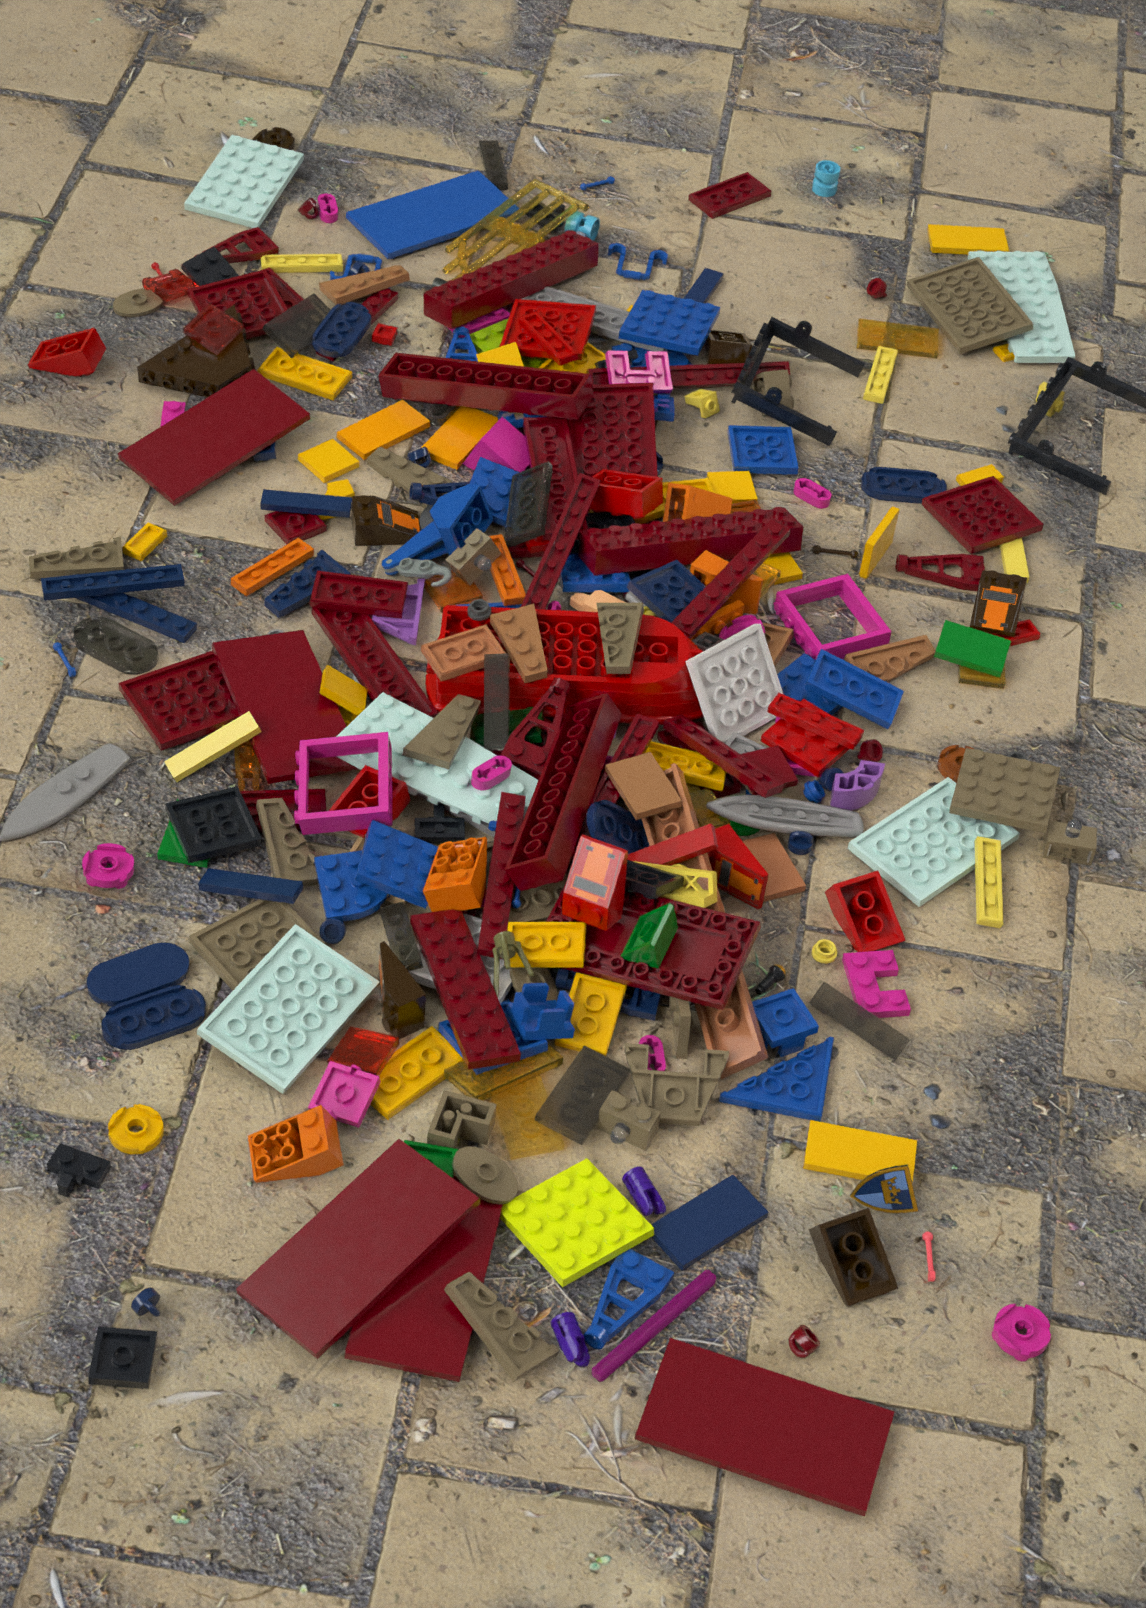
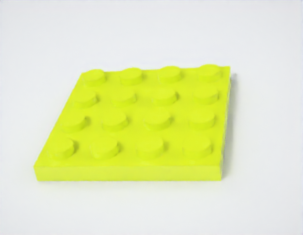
(575, 1222)

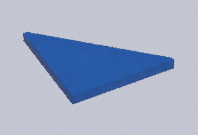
(788, 1087)

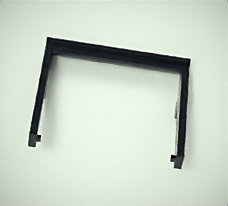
(770, 403)
(1044, 452)

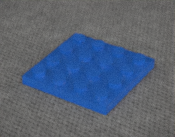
(669, 322)

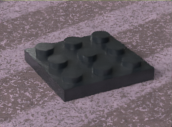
(213, 824)

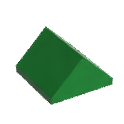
(652, 936)

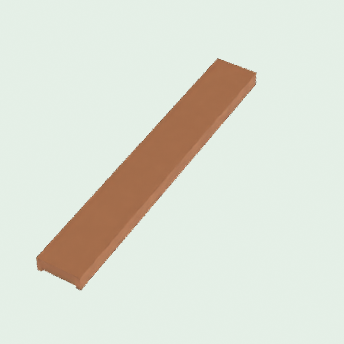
(736, 1026)

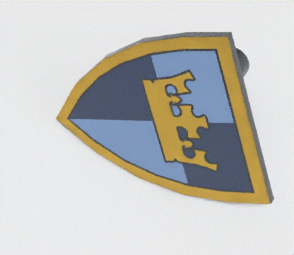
(887, 1191)

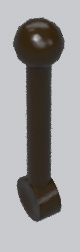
(817, 549)

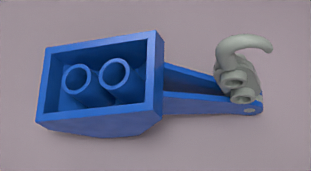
(454, 520)

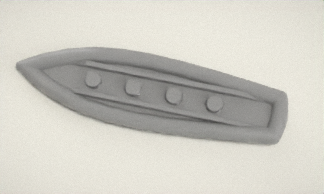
(64, 792)
(788, 815)

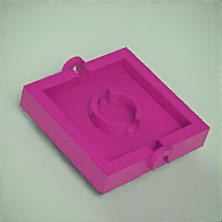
(345, 1093)

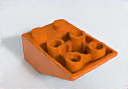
(689, 501)
(708, 566)
(457, 875)
(296, 1147)

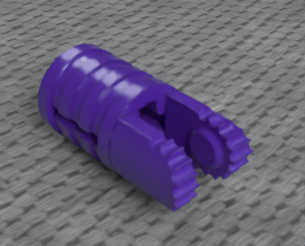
(643, 1191)
(570, 1338)

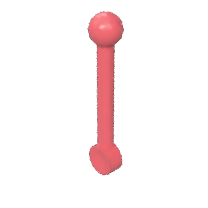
(928, 1237)

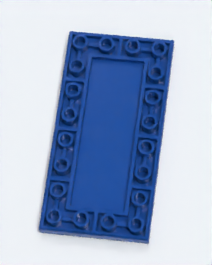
(428, 214)

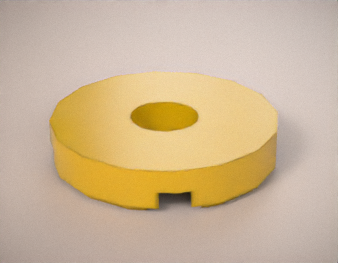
(140, 1141)

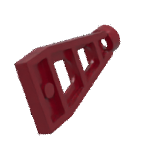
(254, 239)
(970, 566)
(529, 755)

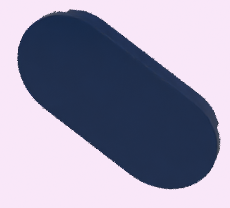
(341, 329)
(901, 484)
(616, 826)
(137, 973)
(153, 1017)

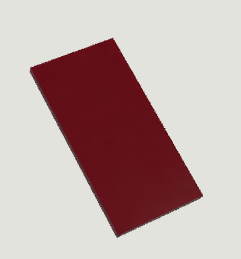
(213, 437)
(280, 687)
(698, 964)
(357, 1248)
(416, 1321)
(766, 1426)

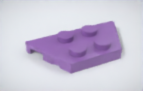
(408, 626)

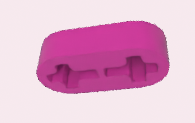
(329, 211)
(812, 493)
(489, 771)
(657, 1057)

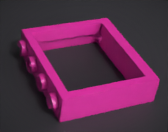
(843, 585)
(349, 818)

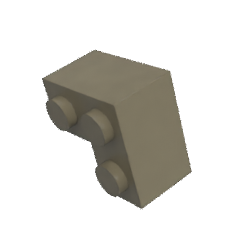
(778, 379)
(461, 1118)

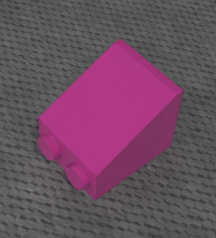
(503, 446)

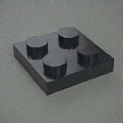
(208, 267)
(123, 1357)

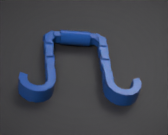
(656, 254)
(357, 257)

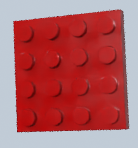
(569, 320)

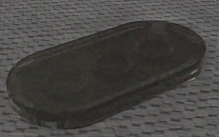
(116, 645)

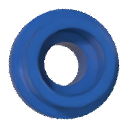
(814, 791)

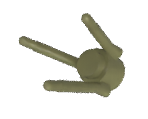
(505, 948)

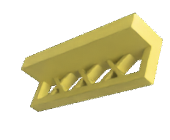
(695, 895)

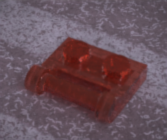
(169, 285)

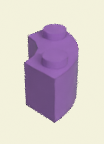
(858, 786)

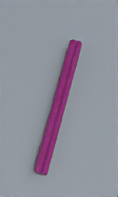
(653, 1326)

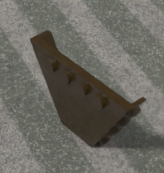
(195, 369)

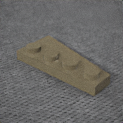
(403, 471)
(78, 560)
(619, 634)
(445, 733)
(284, 844)
(681, 1025)
(505, 1335)

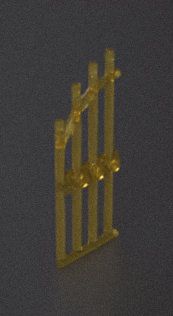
(507, 229)

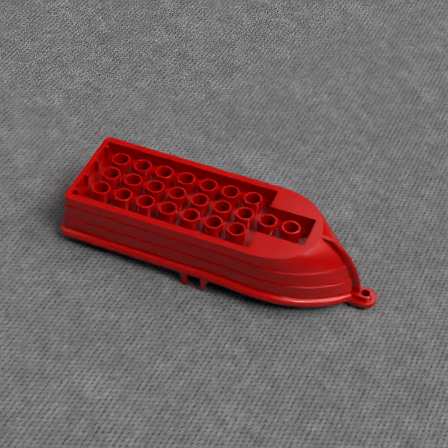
(574, 652)

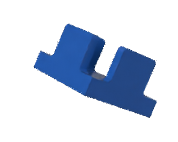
(538, 1017)
(784, 1021)

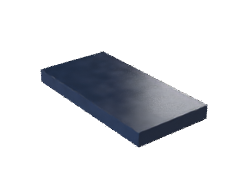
(708, 1222)

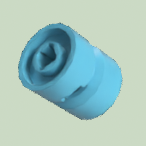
(826, 178)
(587, 225)

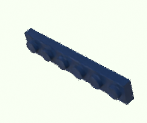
(112, 582)
(144, 614)

